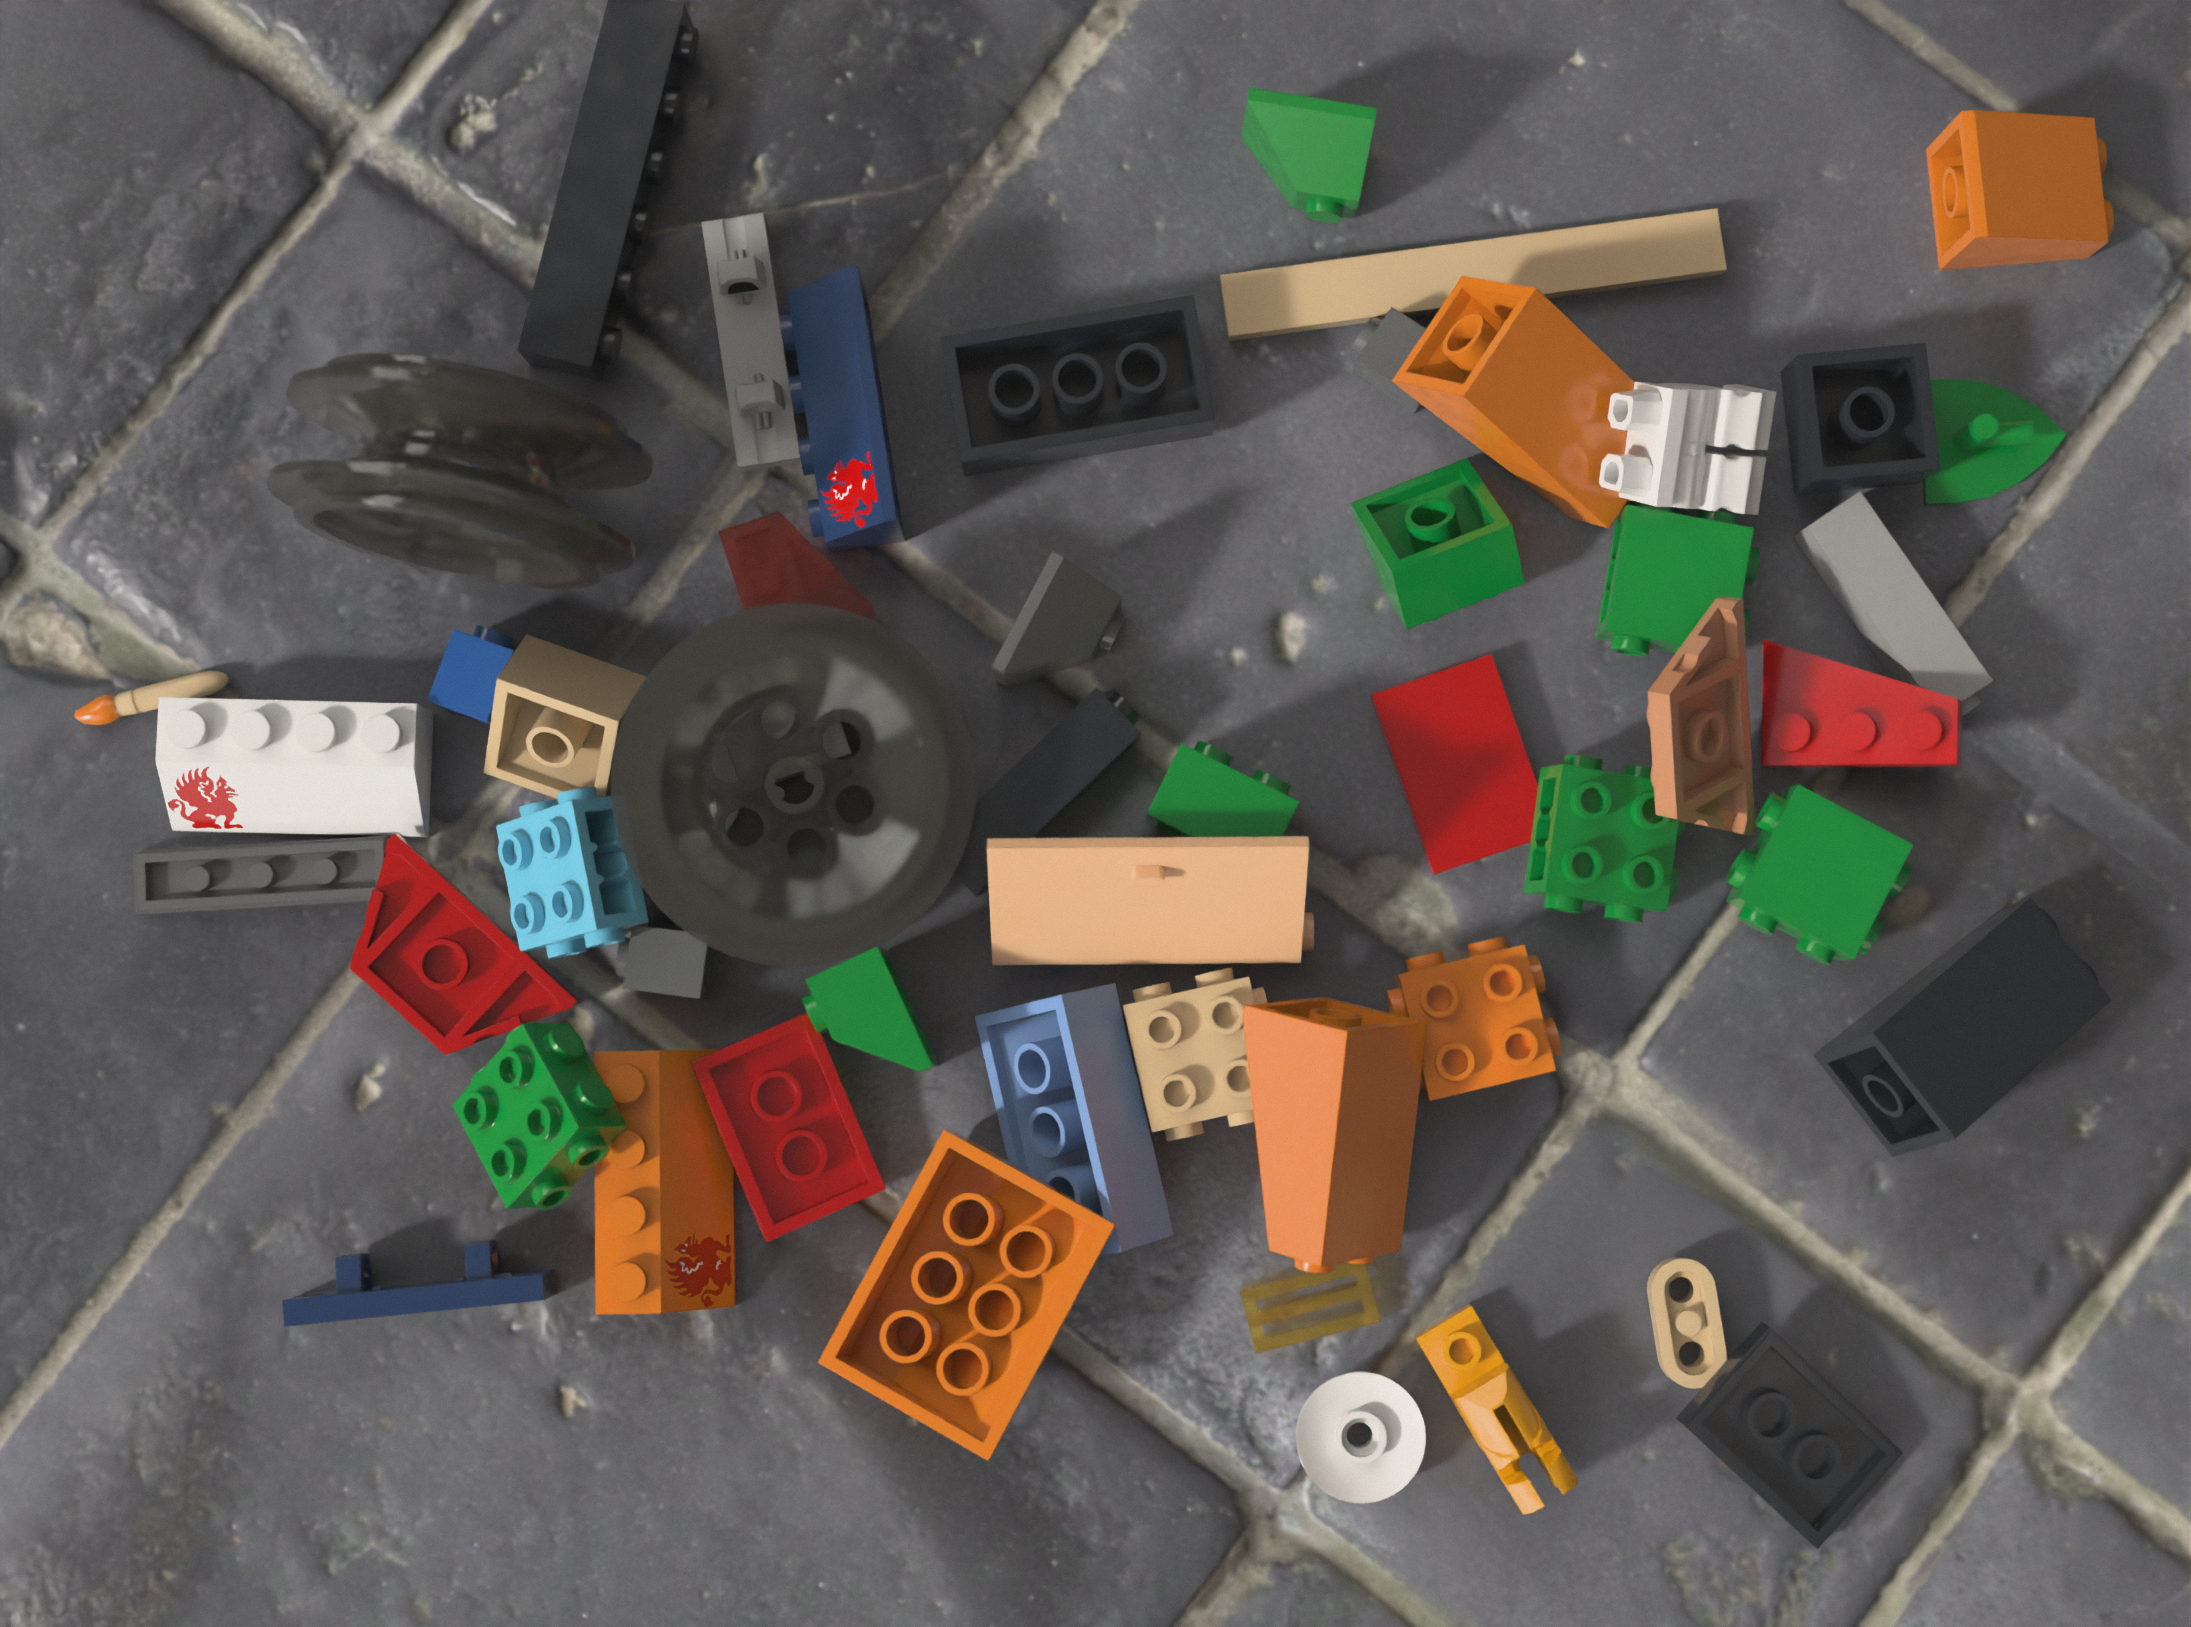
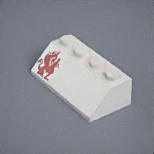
(295, 766)

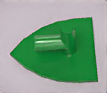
(1985, 441)

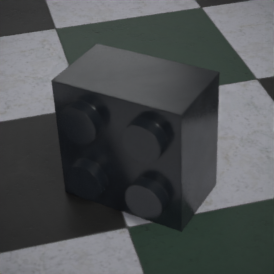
(1860, 419)

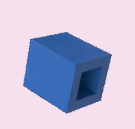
(470, 673)

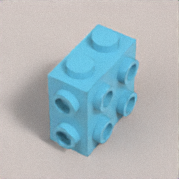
(569, 875)

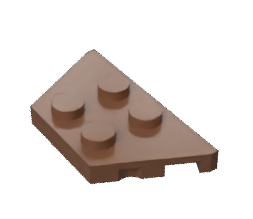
(1704, 726)

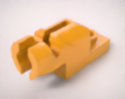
(1493, 1405)

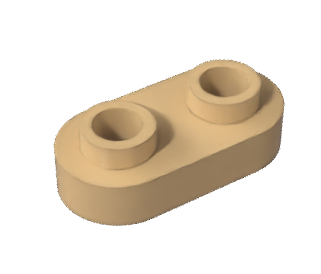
(1687, 1320)

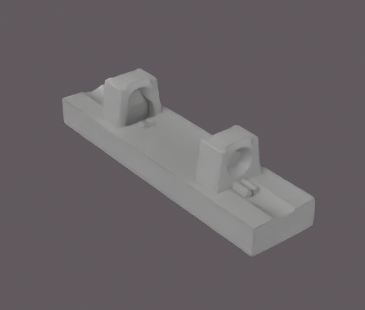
(751, 342)

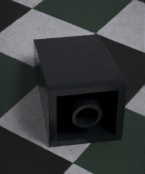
(1964, 1030)

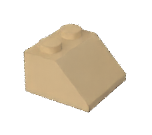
(557, 719)

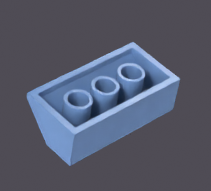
(1077, 1109)

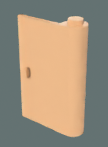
(1149, 900)

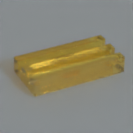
(1256, 1317)

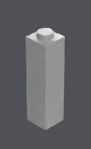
(1891, 602)

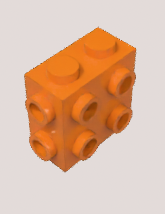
(1478, 1017)

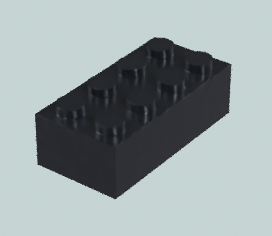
(1078, 385)

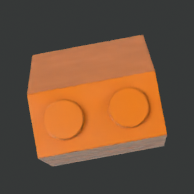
(2017, 189)

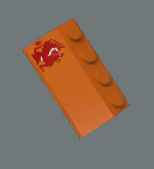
(663, 1192)

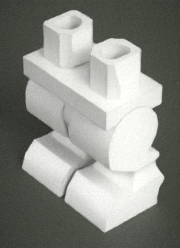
(1668, 440)

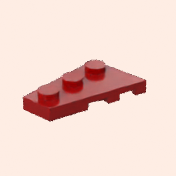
(1851, 717)

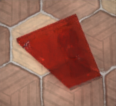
(780, 566)

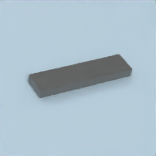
(257, 875)

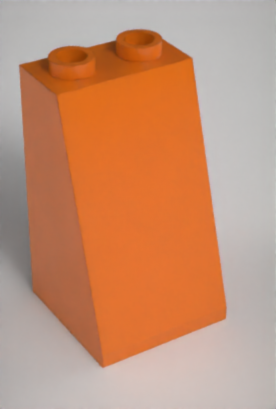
(1523, 391)
(1333, 1126)

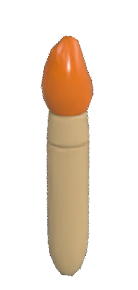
(110, 708)

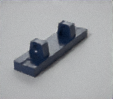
(359, 1299)

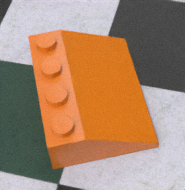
(967, 1293)

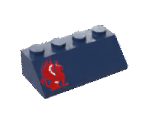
(844, 413)

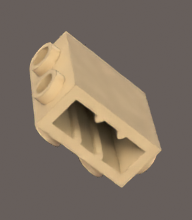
(1193, 1052)

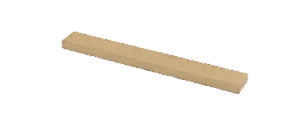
(1422, 278)

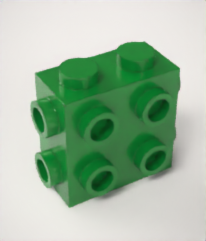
(1668, 574)
(1601, 841)
(1818, 875)
(539, 1115)

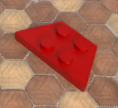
(446, 958)

